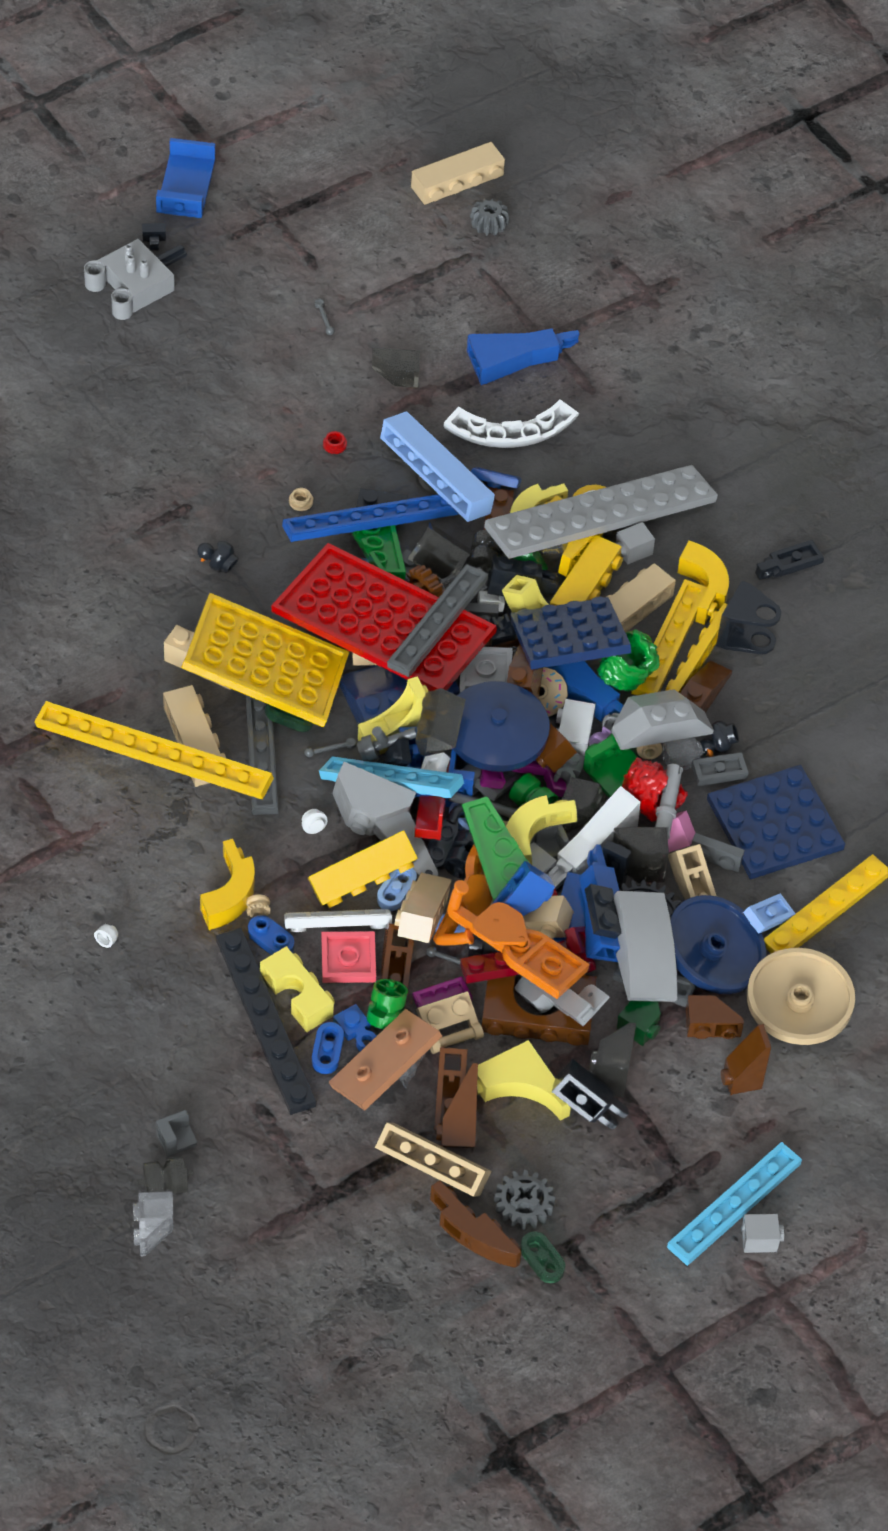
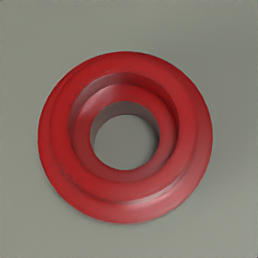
(334, 442)

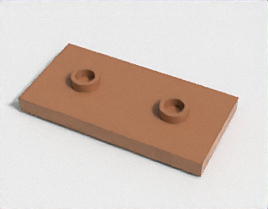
(385, 1059)

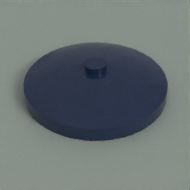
(501, 727)
(715, 944)

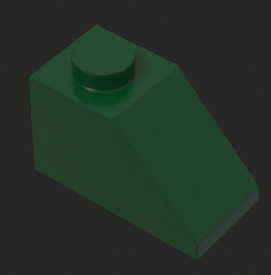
(645, 1015)

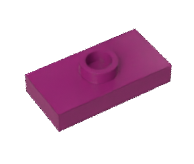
(440, 992)

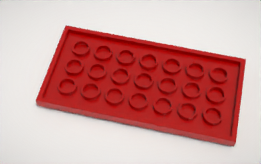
(375, 613)

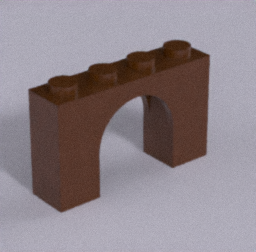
(506, 1017)

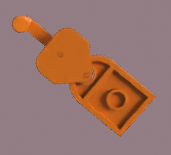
(475, 901)
(523, 949)

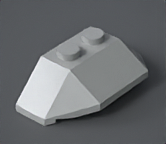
(659, 719)

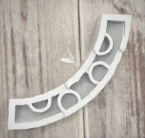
(511, 433)

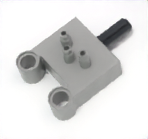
(134, 275)

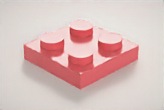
(348, 957)

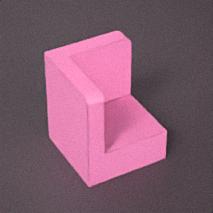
(681, 832)

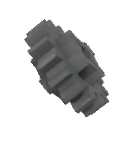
(524, 1199)

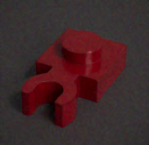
(576, 944)

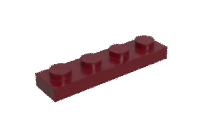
(488, 967)

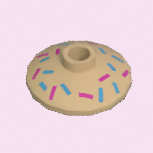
(555, 691)

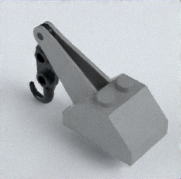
(382, 809)

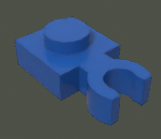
(355, 1026)

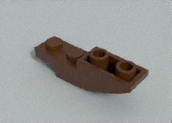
(478, 1234)

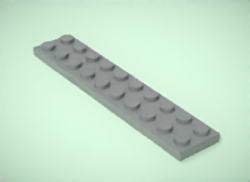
(600, 511)

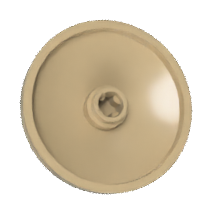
(801, 996)

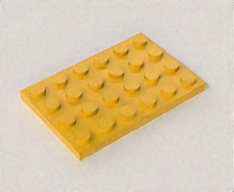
(265, 659)

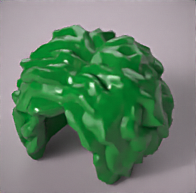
(631, 669)

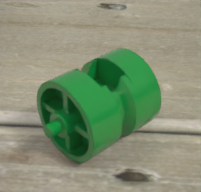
(529, 788)
(387, 1002)

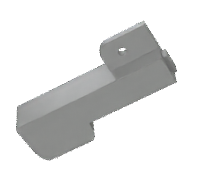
(578, 1007)

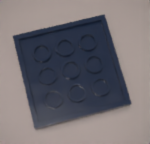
(570, 632)
(776, 821)

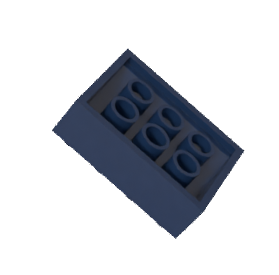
(374, 691)

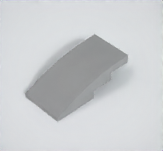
(646, 946)

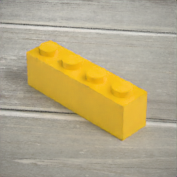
(590, 572)
(363, 868)

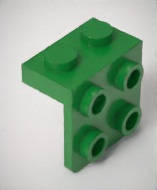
(608, 764)

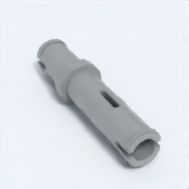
(666, 811)

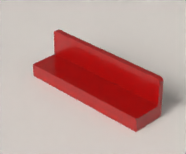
(430, 816)

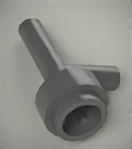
(370, 748)

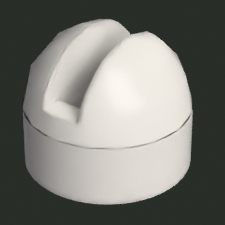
(106, 935)

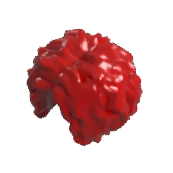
(645, 783)

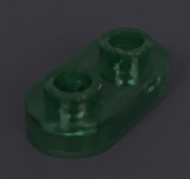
(287, 719)
(543, 1259)

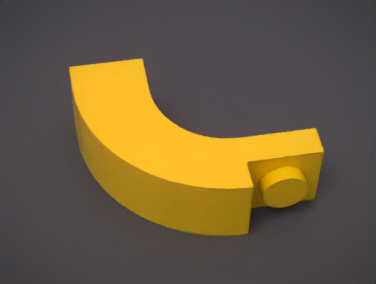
(708, 570)
(229, 902)

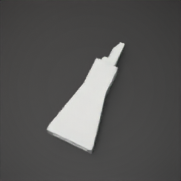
(618, 812)

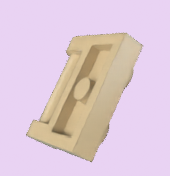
(448, 1013)

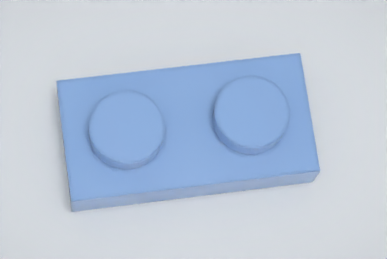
(769, 913)

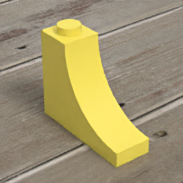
(520, 1074)

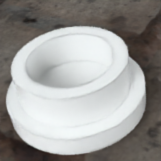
(314, 821)

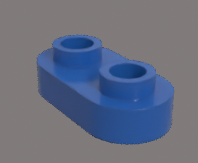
(269, 935)
(327, 1050)

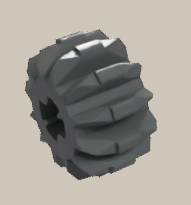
(489, 217)

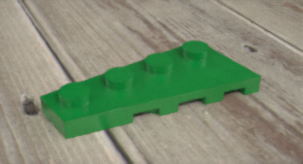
(382, 549)
(494, 844)

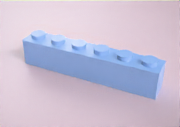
(437, 466)

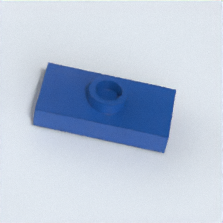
(496, 479)

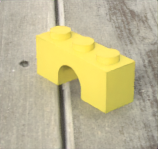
(286, 971)

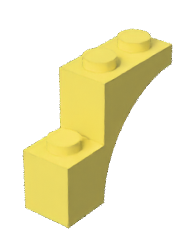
(403, 713)

